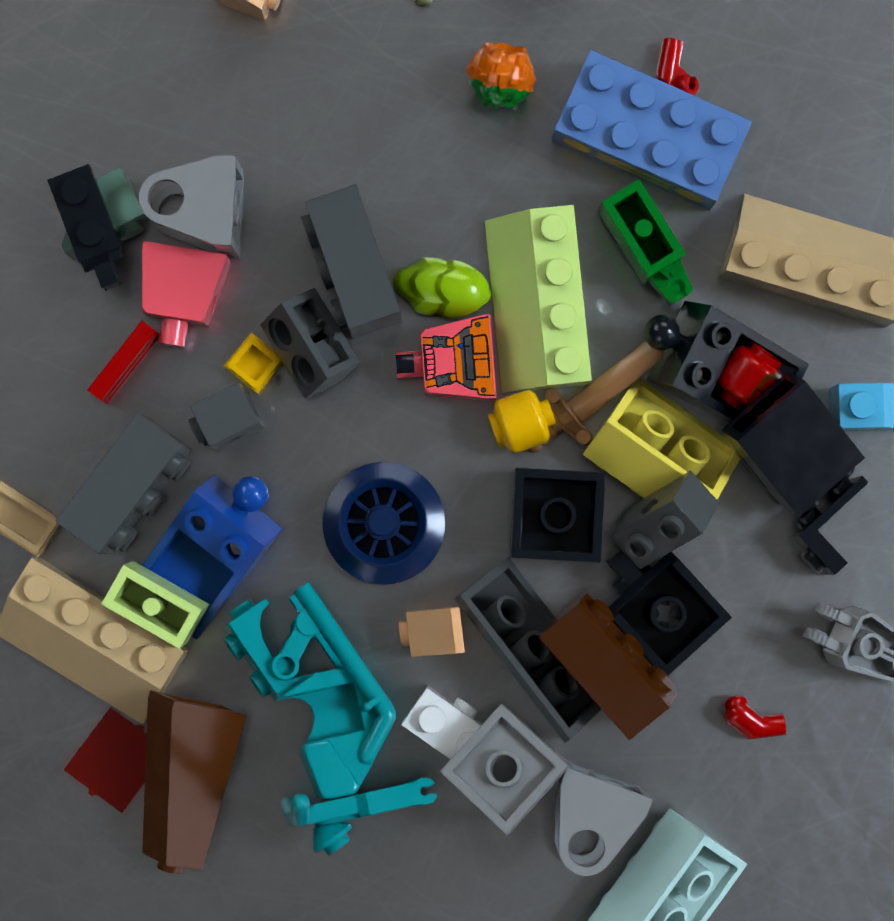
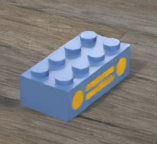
(651, 130)

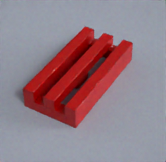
(124, 362)

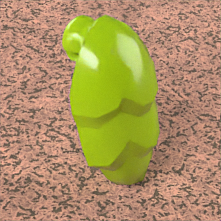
(442, 287)

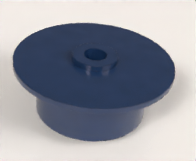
(383, 523)

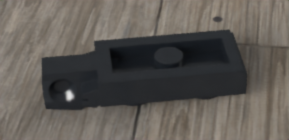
(88, 223)

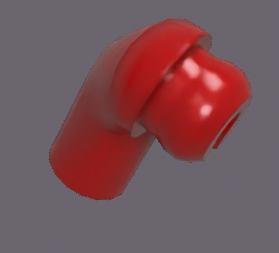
(670, 69)
(749, 723)

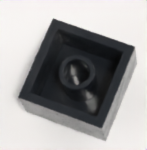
(557, 515)

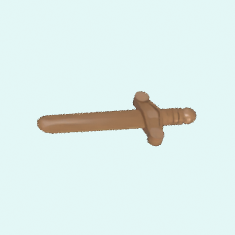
(572, 413)

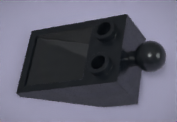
(698, 350)

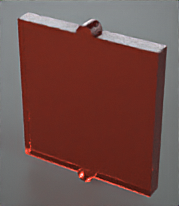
(112, 760)

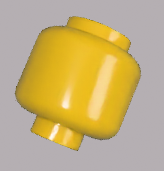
(521, 421)

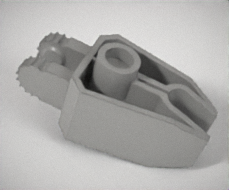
(856, 641)

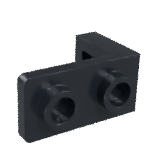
(817, 550)

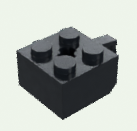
(665, 581)

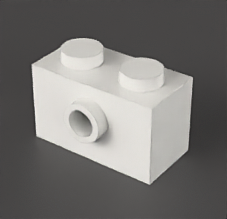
(442, 722)

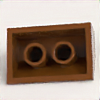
(609, 665)

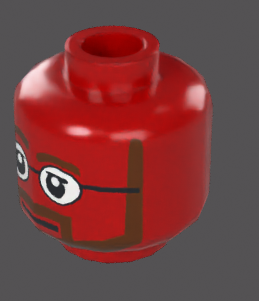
(748, 375)

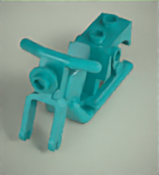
(348, 716)

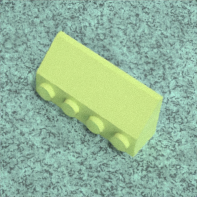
(538, 300)

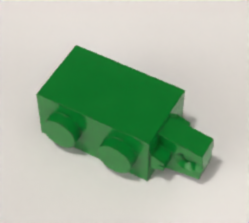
(647, 241)

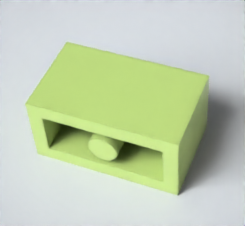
(155, 604)

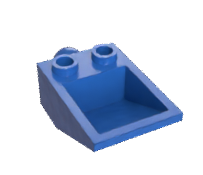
(215, 542)

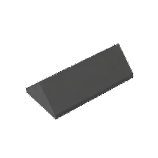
(511, 621)

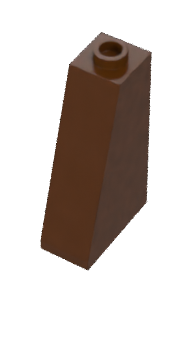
(185, 777)

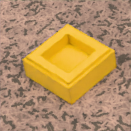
(254, 363)

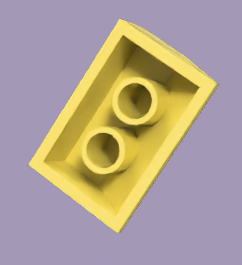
(656, 441)

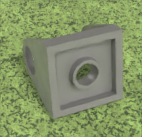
(210, 207)
(537, 768)
(596, 804)

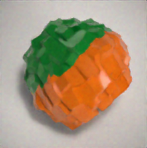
(501, 75)

